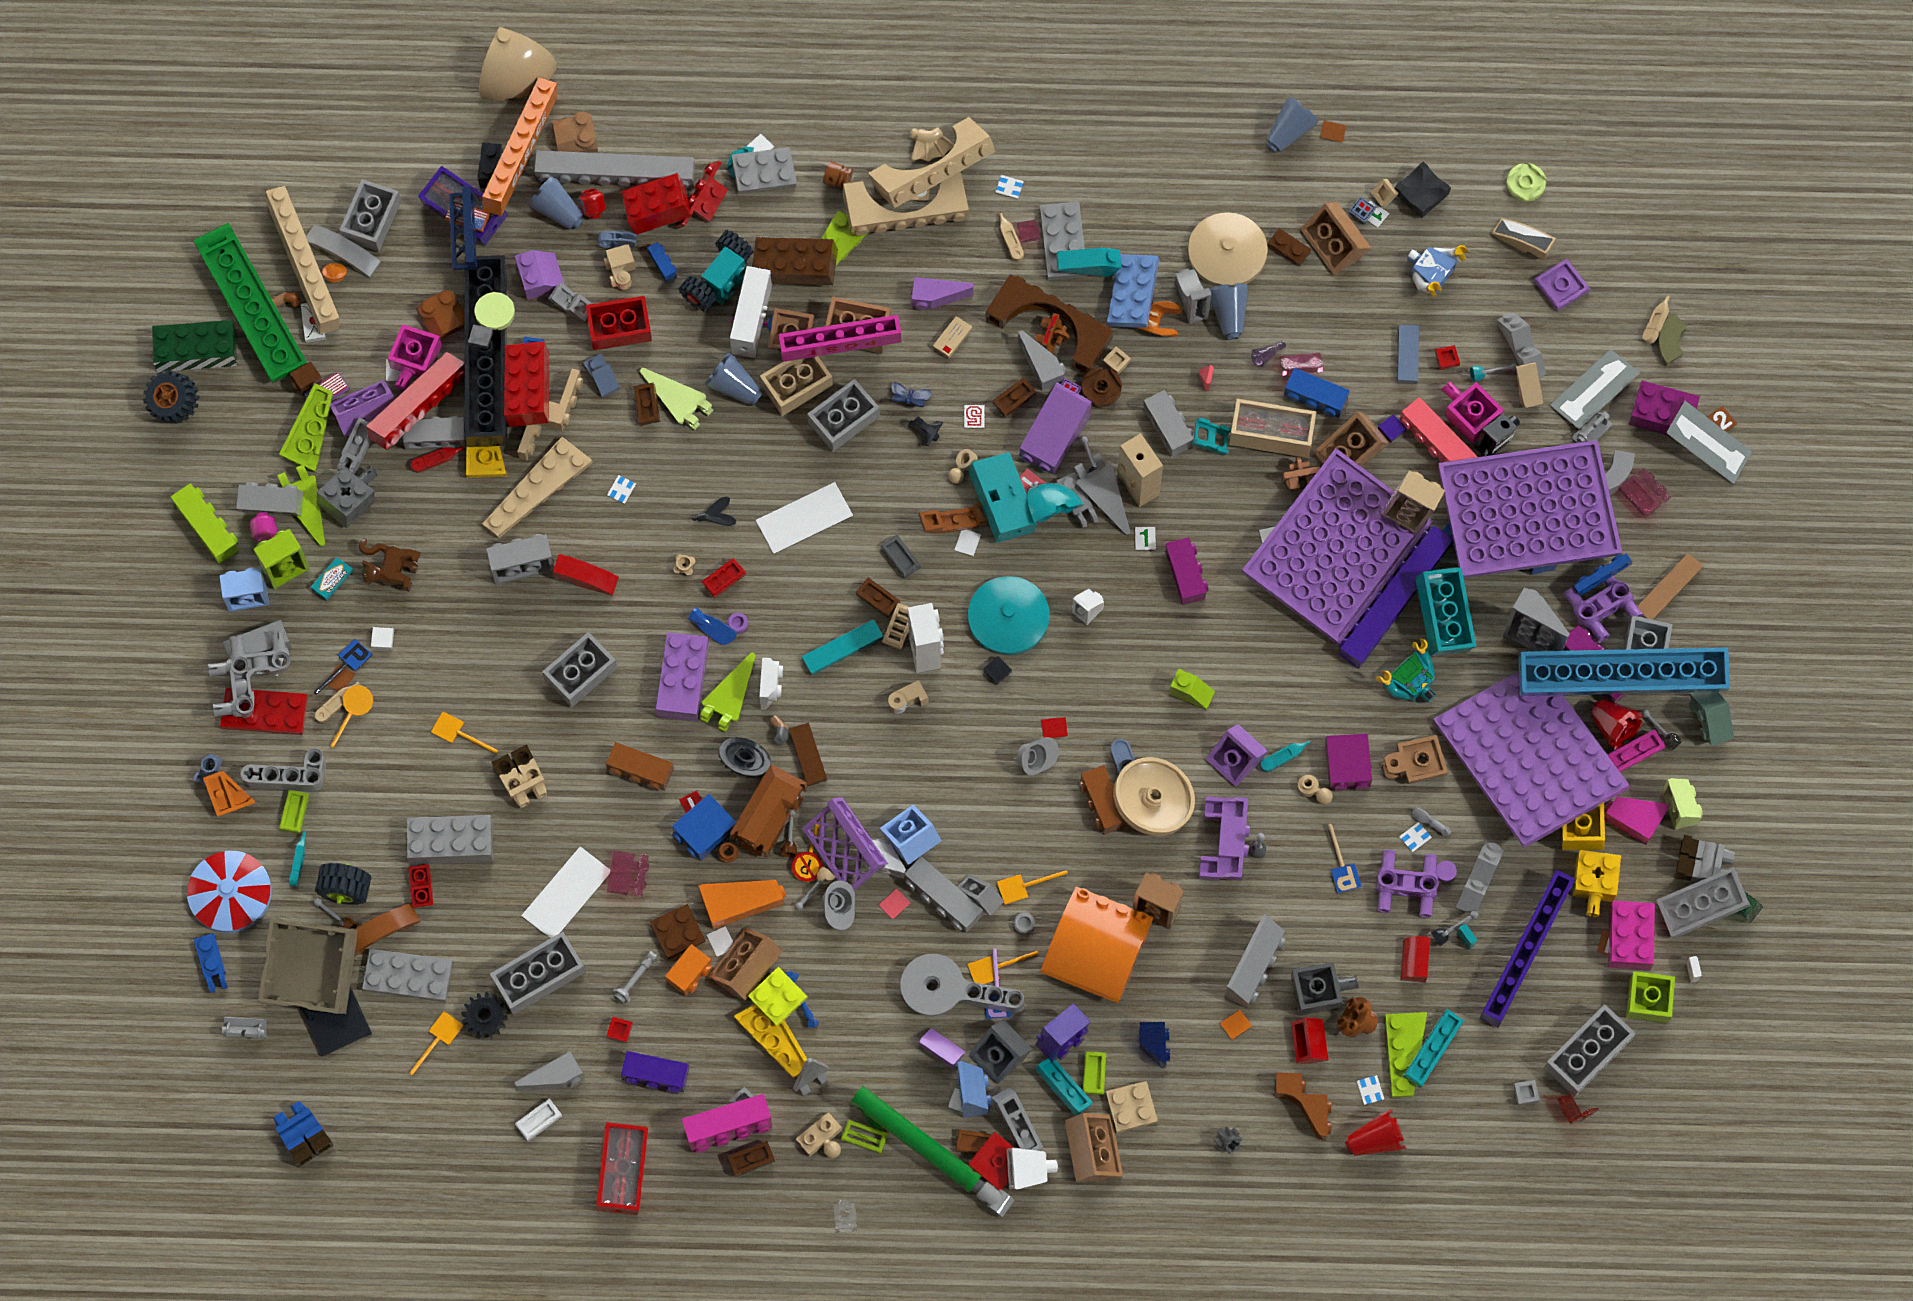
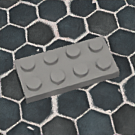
(1061, 232)
(1703, 902)
(407, 975)

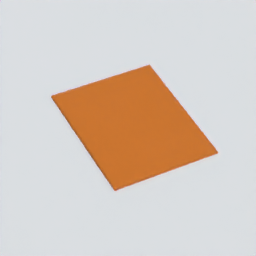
(1235, 1024)

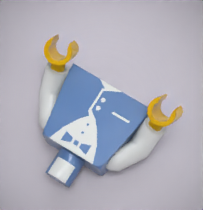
(1434, 267)

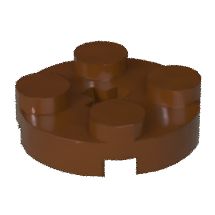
(1104, 377)

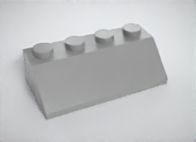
(1254, 962)

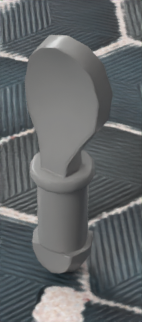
(1423, 817)

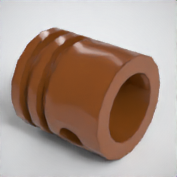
(837, 175)

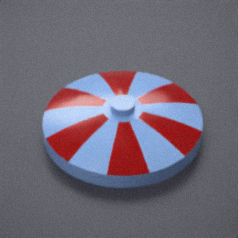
(229, 891)

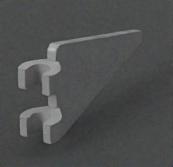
(1104, 491)
(811, 1070)

